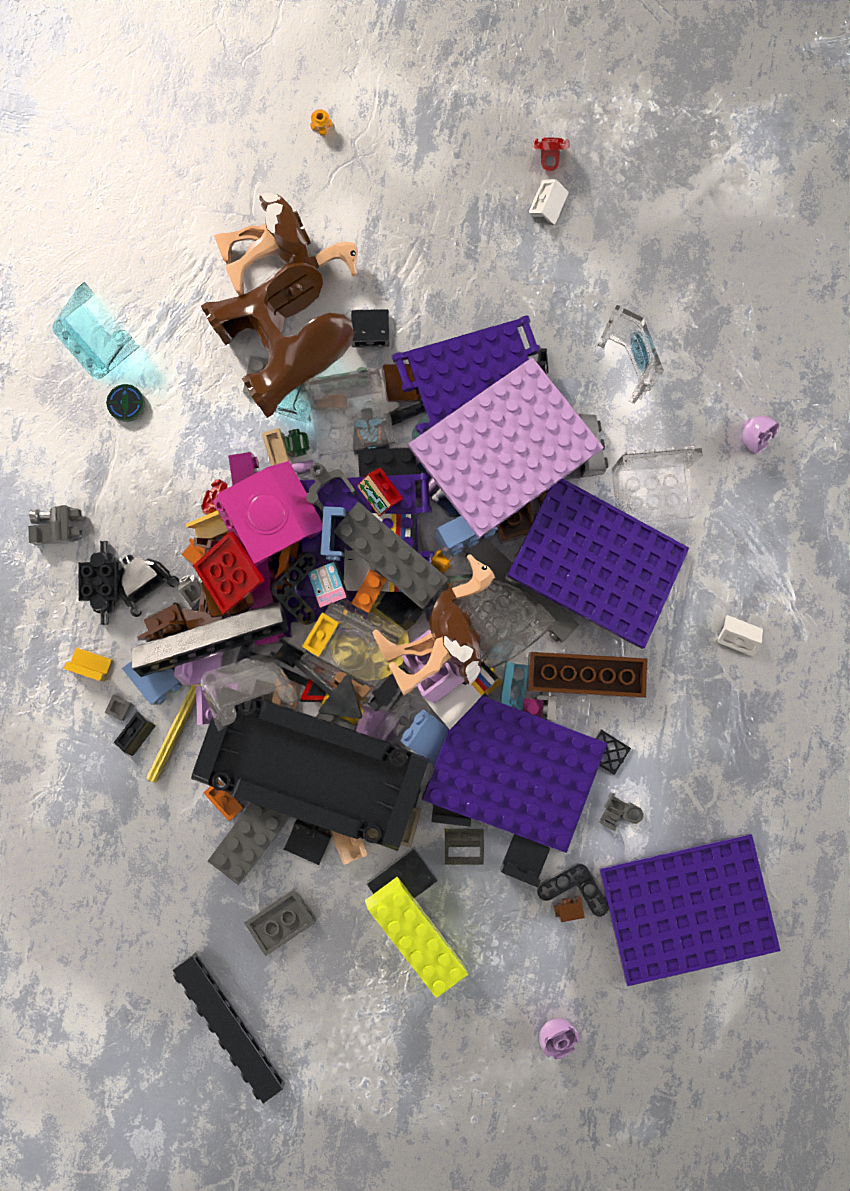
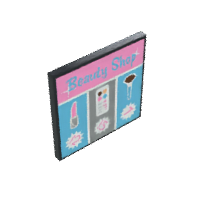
(328, 584)

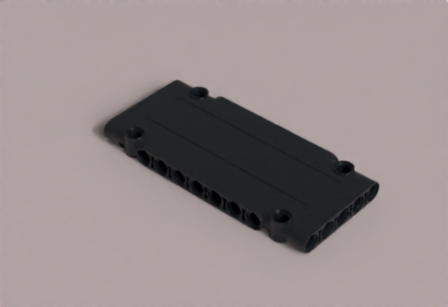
(313, 771)

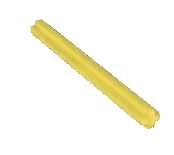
(173, 735)

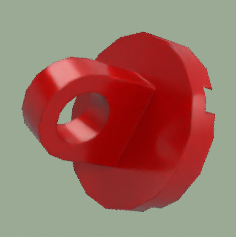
(551, 147)
(207, 502)

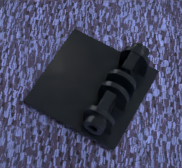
(308, 841)

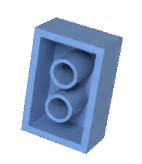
(457, 535)

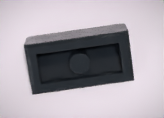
(134, 734)

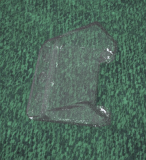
(244, 682)

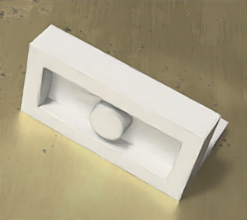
(549, 200)
(740, 636)

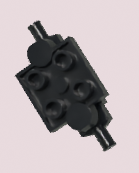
(99, 582)

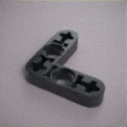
(288, 591)
(581, 882)

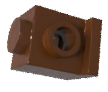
(569, 909)

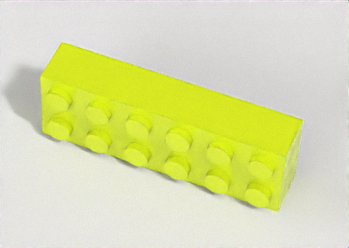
(416, 937)

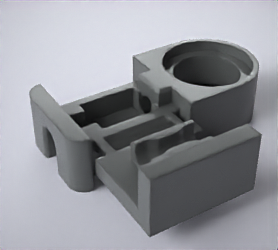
(615, 811)

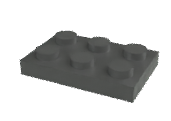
(280, 922)

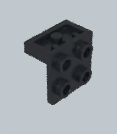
(370, 328)
(400, 609)
(525, 860)

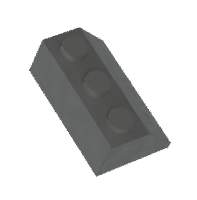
(597, 464)

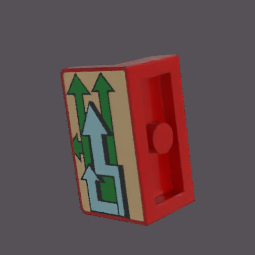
(379, 491)

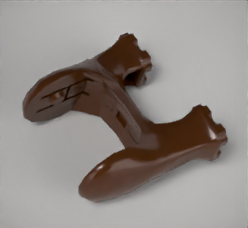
(292, 357)

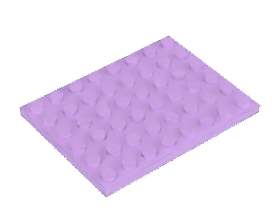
(505, 447)

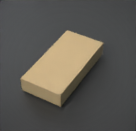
(275, 446)

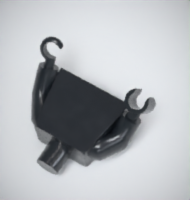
(140, 578)

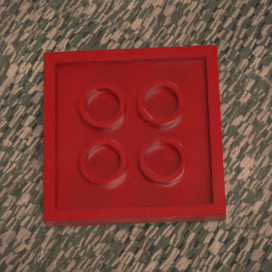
(228, 572)

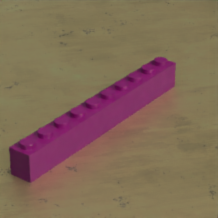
(241, 467)

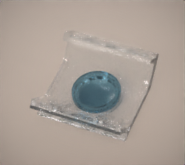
(632, 333)

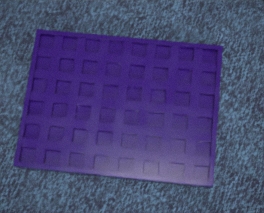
(598, 562)
(515, 772)
(689, 909)

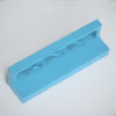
(507, 681)

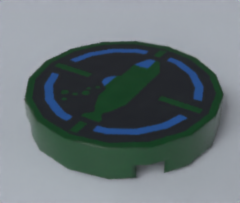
(125, 403)

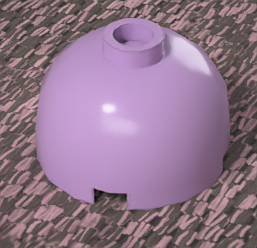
(758, 432)
(558, 1038)

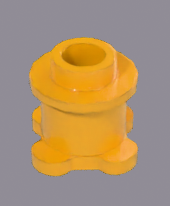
(320, 121)
(440, 562)

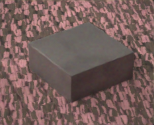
(118, 707)

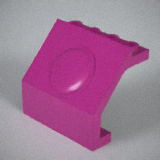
(268, 511)

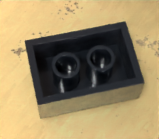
(391, 460)
(411, 871)

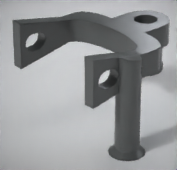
(321, 480)

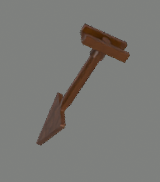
(200, 617)

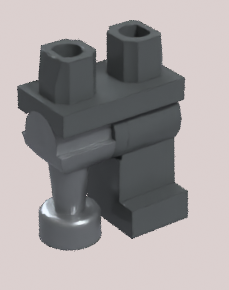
(60, 526)

